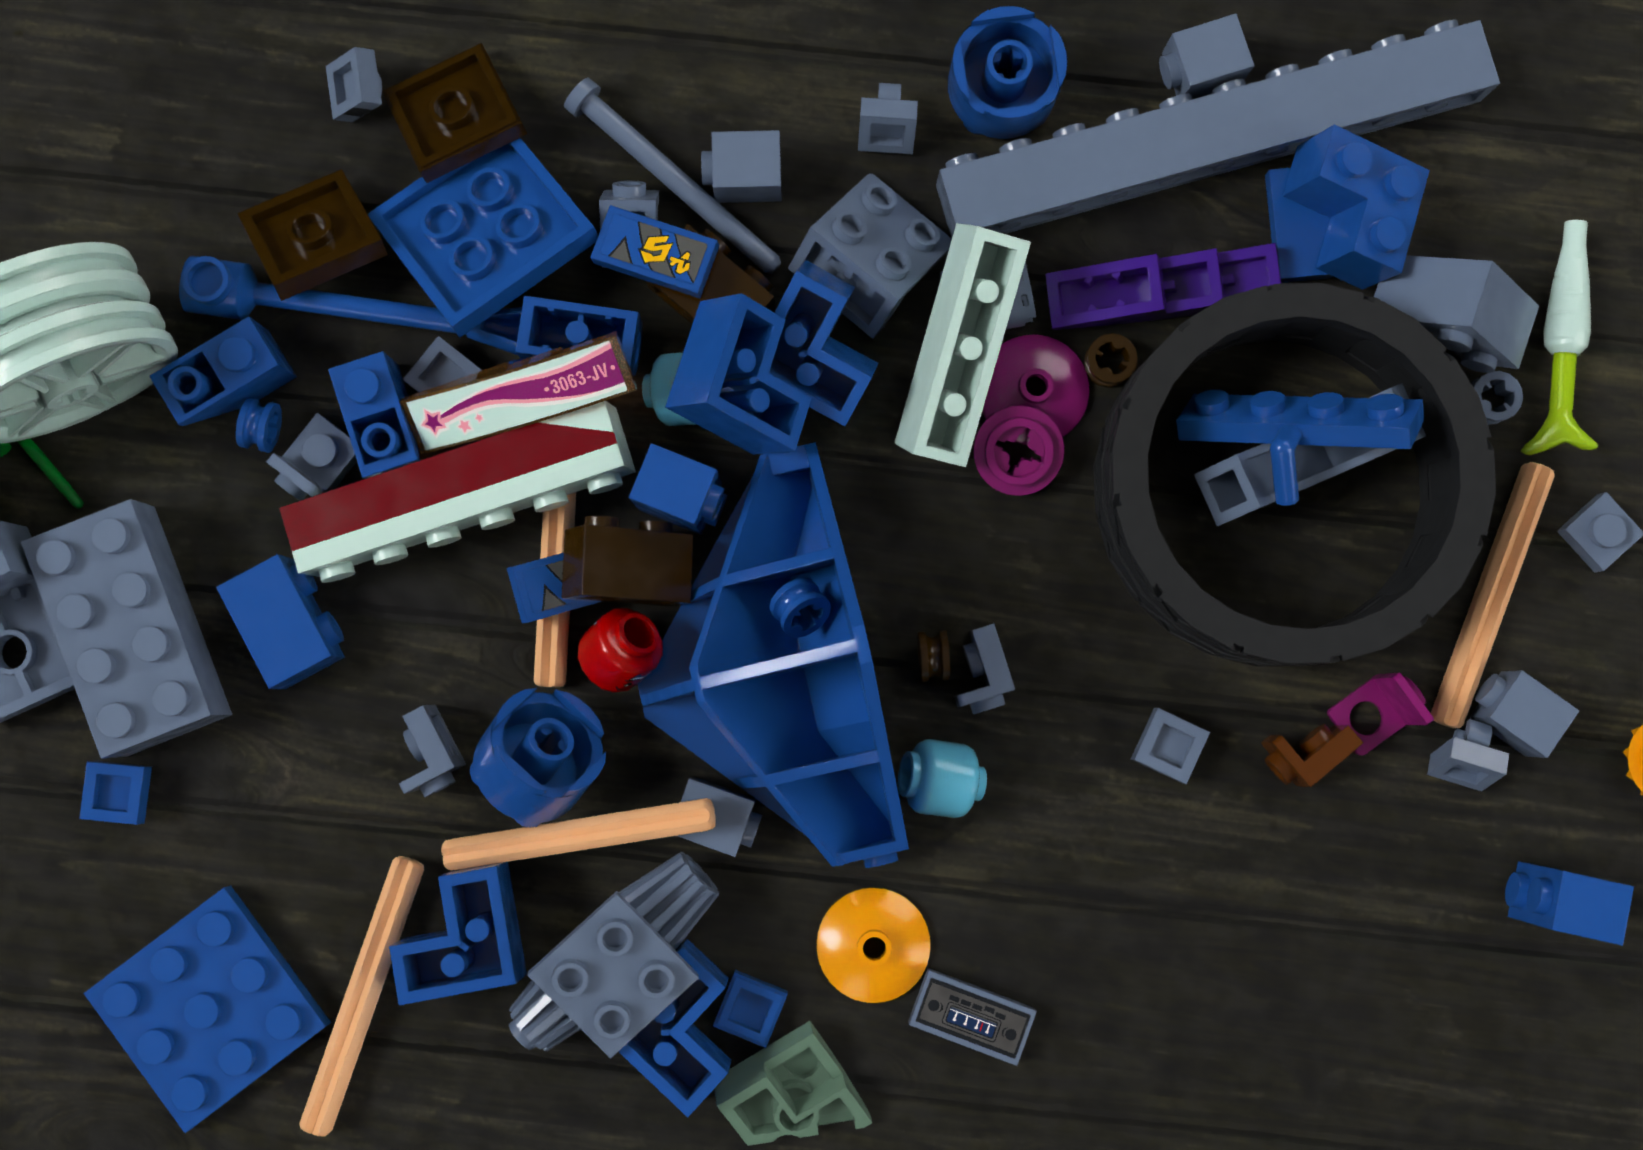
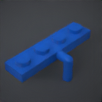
(1300, 420)

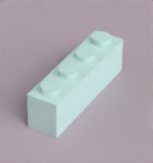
(962, 344)

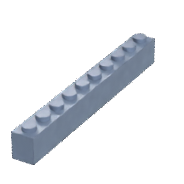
(1218, 131)

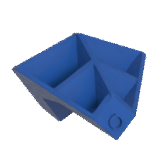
(774, 710)

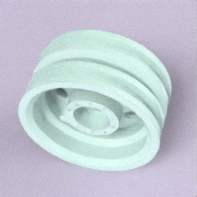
(74, 337)

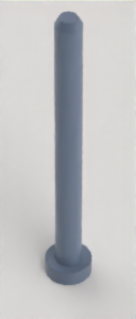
(585, 101)

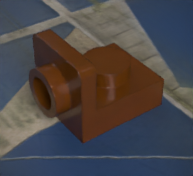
(1320, 754)

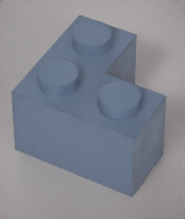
(1466, 308)

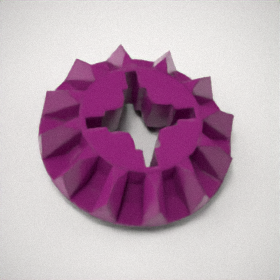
(1028, 474)

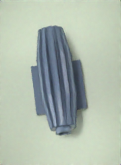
(617, 963)

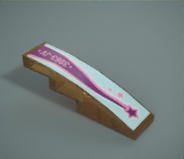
(519, 393)

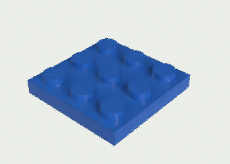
(484, 233)
(207, 1008)

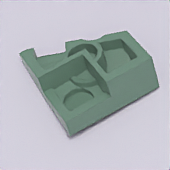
(789, 1090)

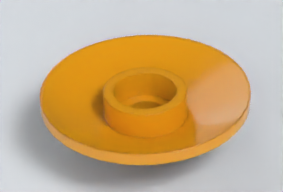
(867, 915)

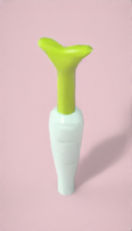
(1566, 337)

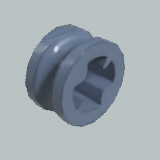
(1505, 386)

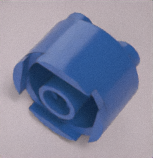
(1033, 59)
(538, 756)

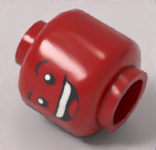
(620, 650)

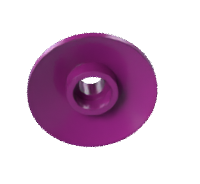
(1053, 363)

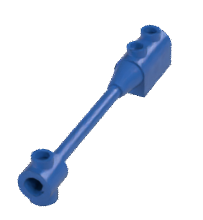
(538, 326)

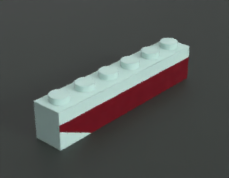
(457, 491)

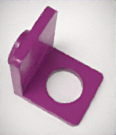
(1397, 701)

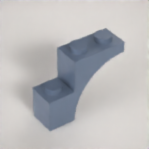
(1246, 479)

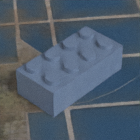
(126, 628)

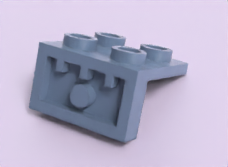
(875, 245)

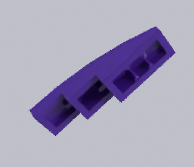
(1155, 286)

